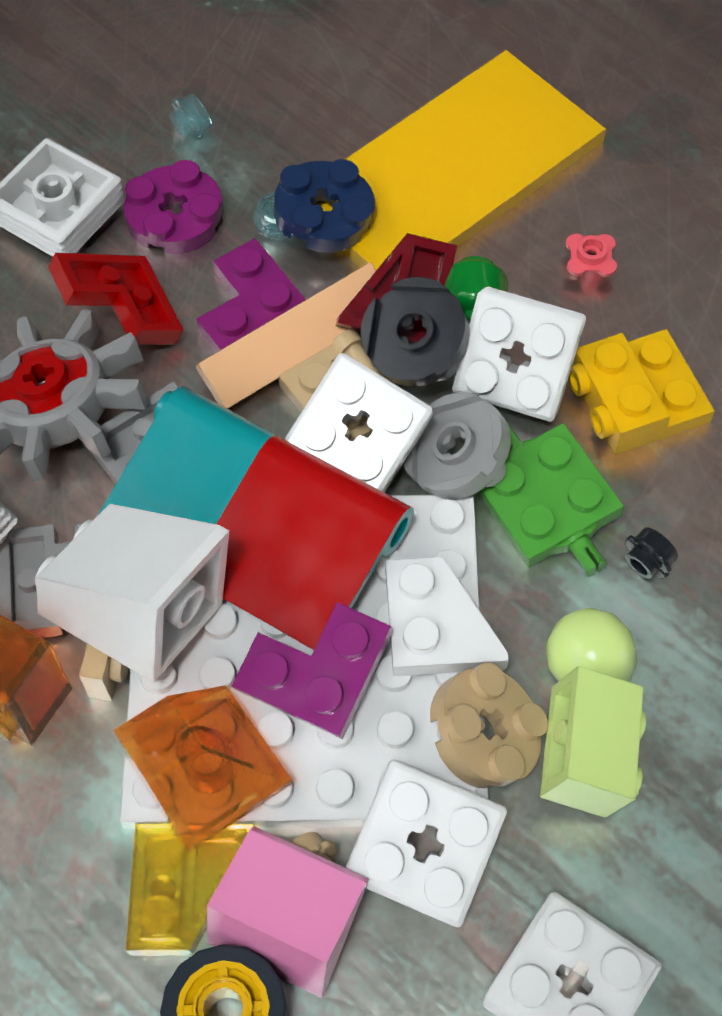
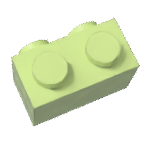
(593, 742)

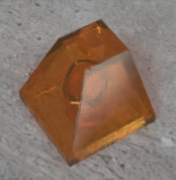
(201, 762)

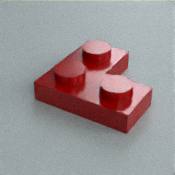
(119, 282)

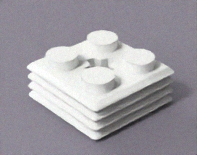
(57, 198)
(549, 337)
(353, 392)
(442, 881)
(566, 941)

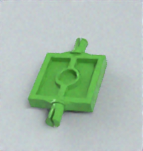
(552, 499)

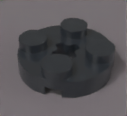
(434, 355)

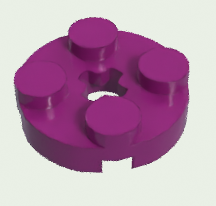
(171, 185)

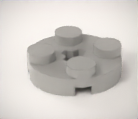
(477, 463)

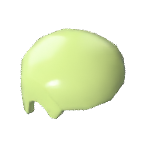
(592, 641)

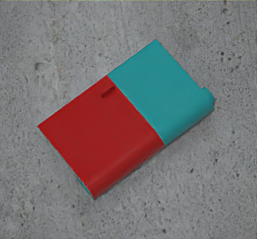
(294, 521)

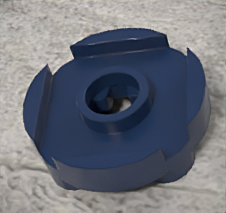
(329, 182)

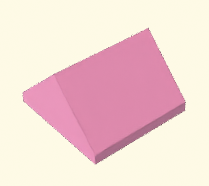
(286, 908)

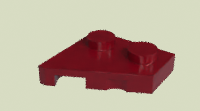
(410, 258)

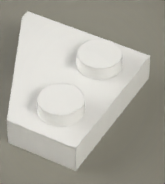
(436, 621)

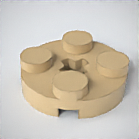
(514, 719)

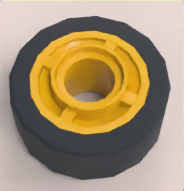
(221, 974)

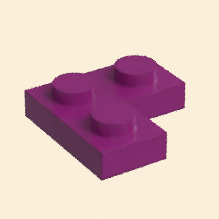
(259, 295)
(321, 686)

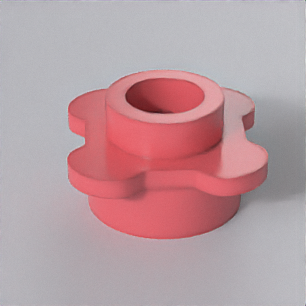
(595, 266)

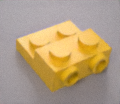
(638, 390)

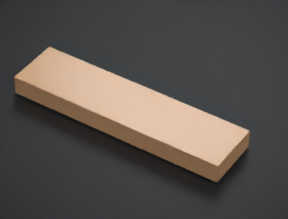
(281, 343)

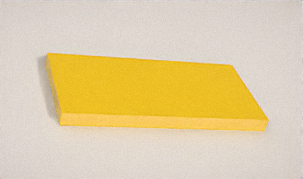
(468, 157)

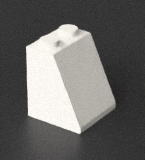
(136, 585)

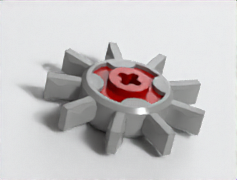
(61, 388)

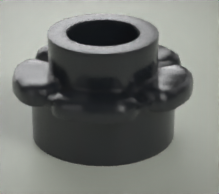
(650, 553)

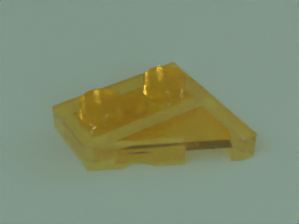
(174, 888)

